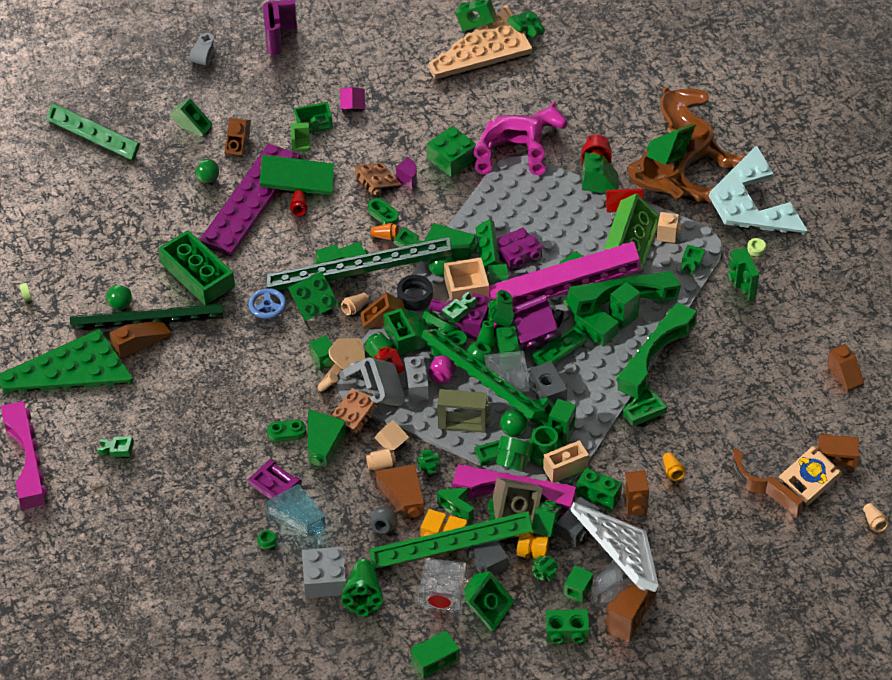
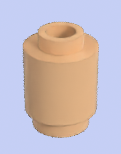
(380, 460)

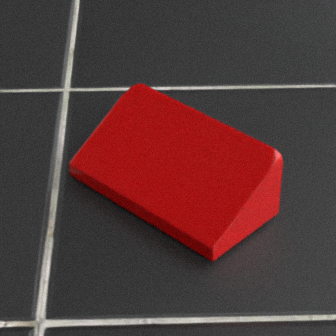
(614, 197)

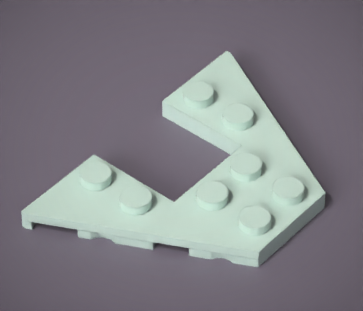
(738, 208)

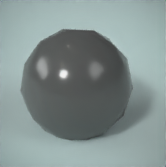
(383, 518)

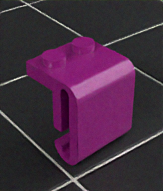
(277, 17)
(535, 323)

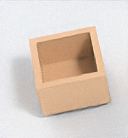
(466, 277)

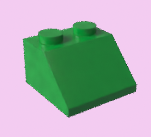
(598, 174)

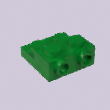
(743, 273)

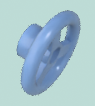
(267, 308)

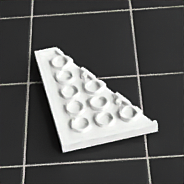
(623, 542)

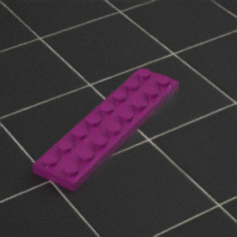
(242, 207)

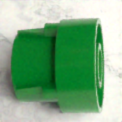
(545, 441)
(513, 453)

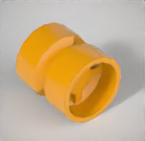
(532, 545)

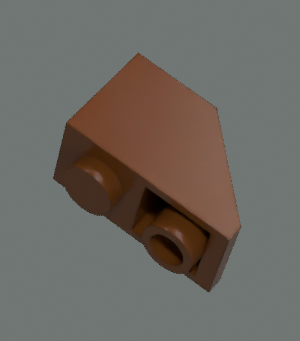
(237, 135)

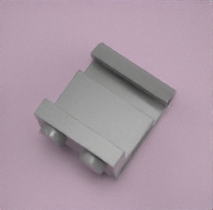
(380, 377)

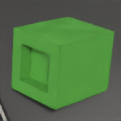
(300, 136)

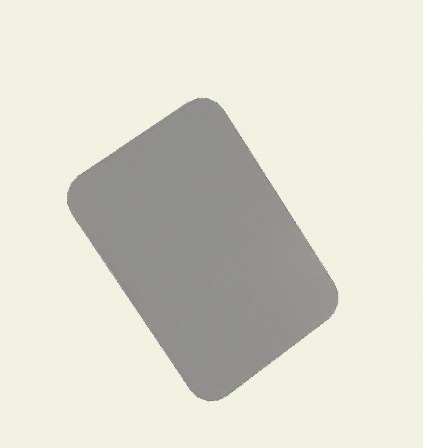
(563, 222)

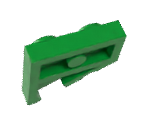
(644, 408)

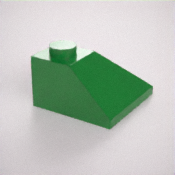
(488, 598)

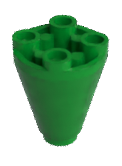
(362, 590)

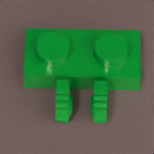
(527, 22)

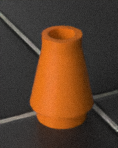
(386, 231)

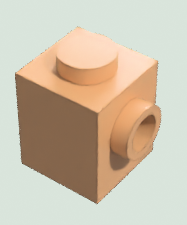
(668, 227)

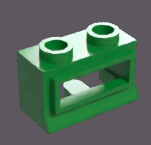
(313, 113)

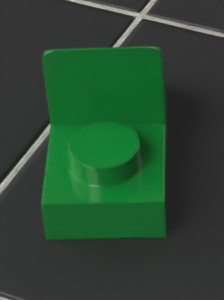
(455, 502)

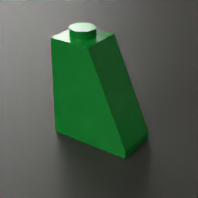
(462, 242)
(323, 437)

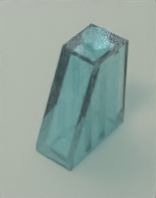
(296, 511)

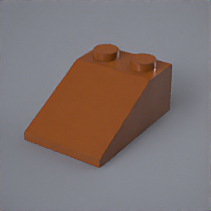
(628, 611)

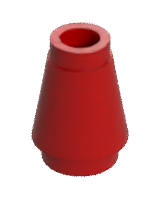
(298, 204)

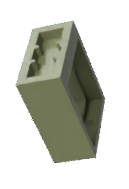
(461, 420)

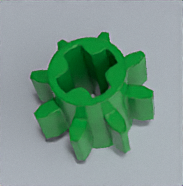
(428, 461)
(544, 568)

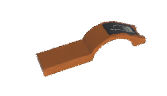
(766, 485)

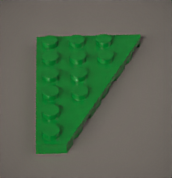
(80, 362)

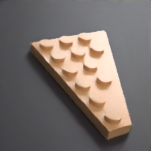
(482, 47)

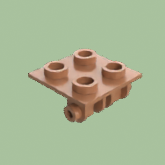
(375, 177)
(355, 409)

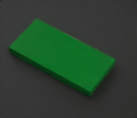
(296, 175)

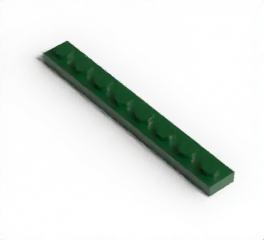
(155, 314)

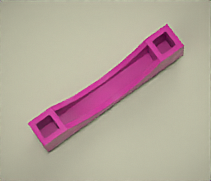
(483, 482)
(28, 485)

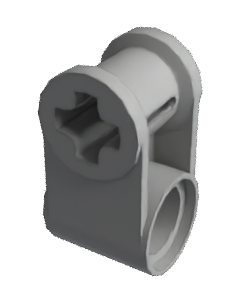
(203, 49)

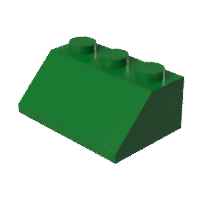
(671, 145)

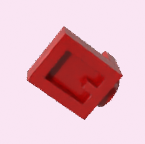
(391, 356)

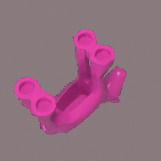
(518, 130)

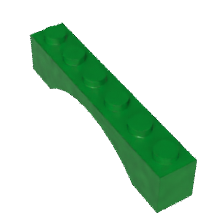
(656, 286)
(676, 324)

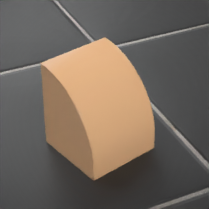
(391, 436)

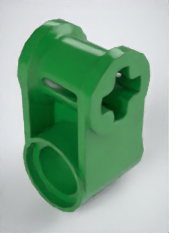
(501, 309)

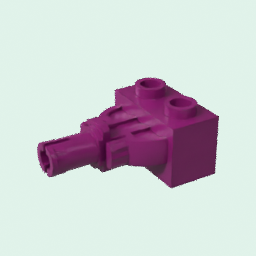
(472, 322)

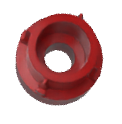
(597, 144)

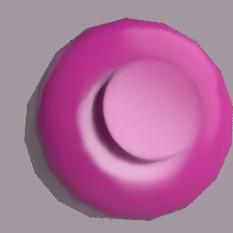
(442, 369)

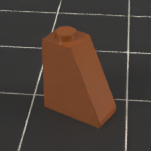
(402, 489)

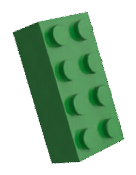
(196, 267)

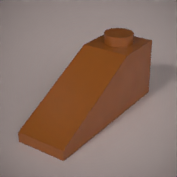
(137, 336)

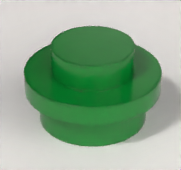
(267, 539)

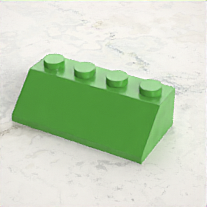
(634, 223)

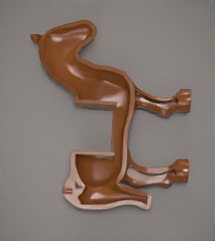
(667, 178)

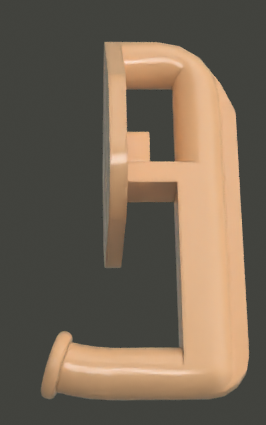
(342, 352)

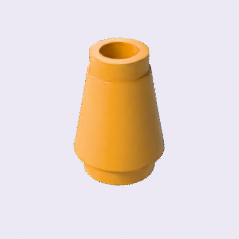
(673, 467)

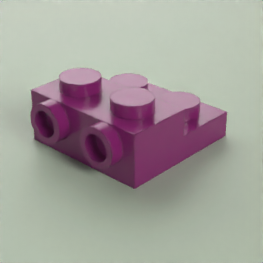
(518, 248)

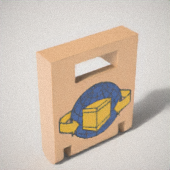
(813, 472)

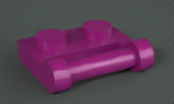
(269, 484)

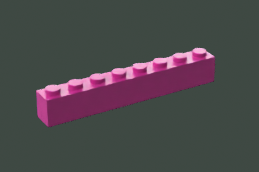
(581, 271)

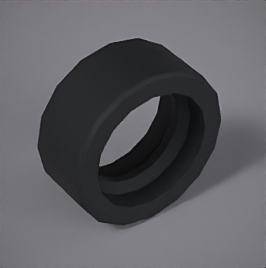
(415, 281)

